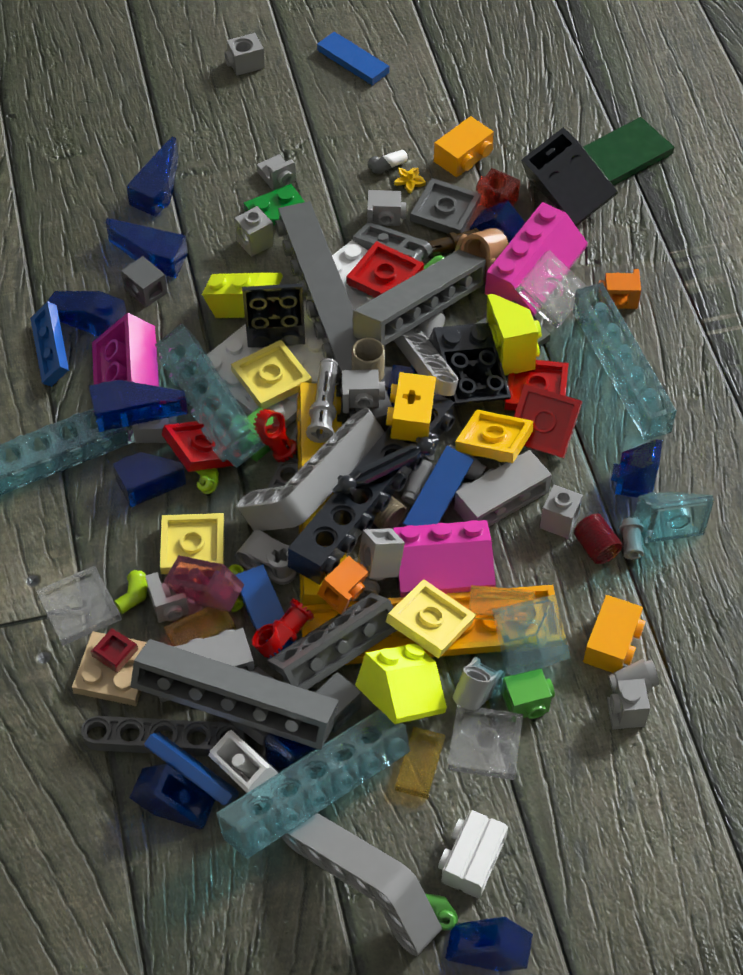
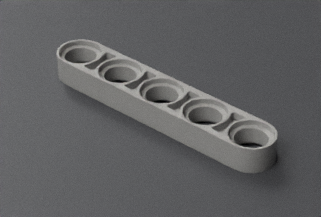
(427, 360)

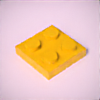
(494, 436)

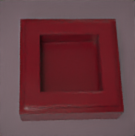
(114, 650)

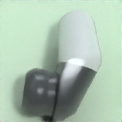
(386, 162)

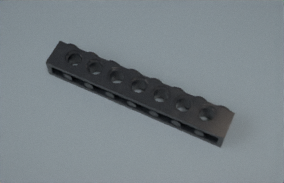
(347, 515)

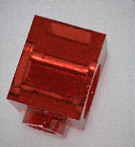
(498, 188)

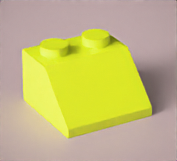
(225, 292)
(513, 334)
(402, 683)

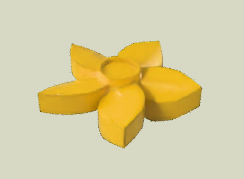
(410, 178)

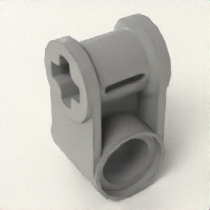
(266, 551)
(477, 685)

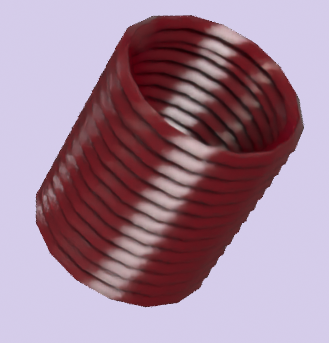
(597, 538)

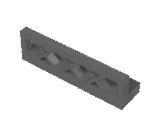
(334, 642)

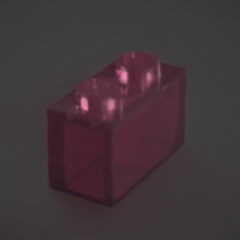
(204, 583)

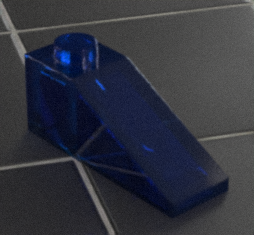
(154, 184)
(160, 247)
(88, 310)
(132, 403)

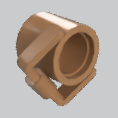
(484, 244)

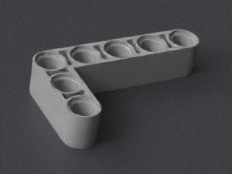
(314, 482)
(372, 874)

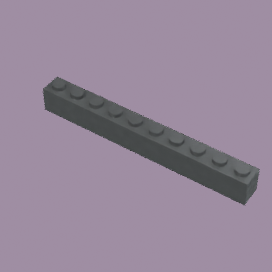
(324, 291)

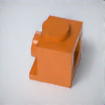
(624, 288)
(343, 584)

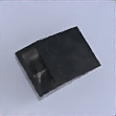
(568, 176)
(274, 314)
(474, 360)

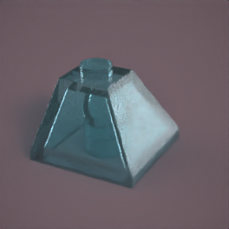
(673, 515)
(531, 634)

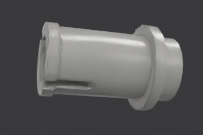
(632, 540)

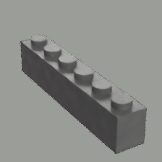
(419, 297)
(234, 693)

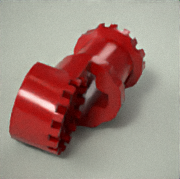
(275, 434)
(281, 629)

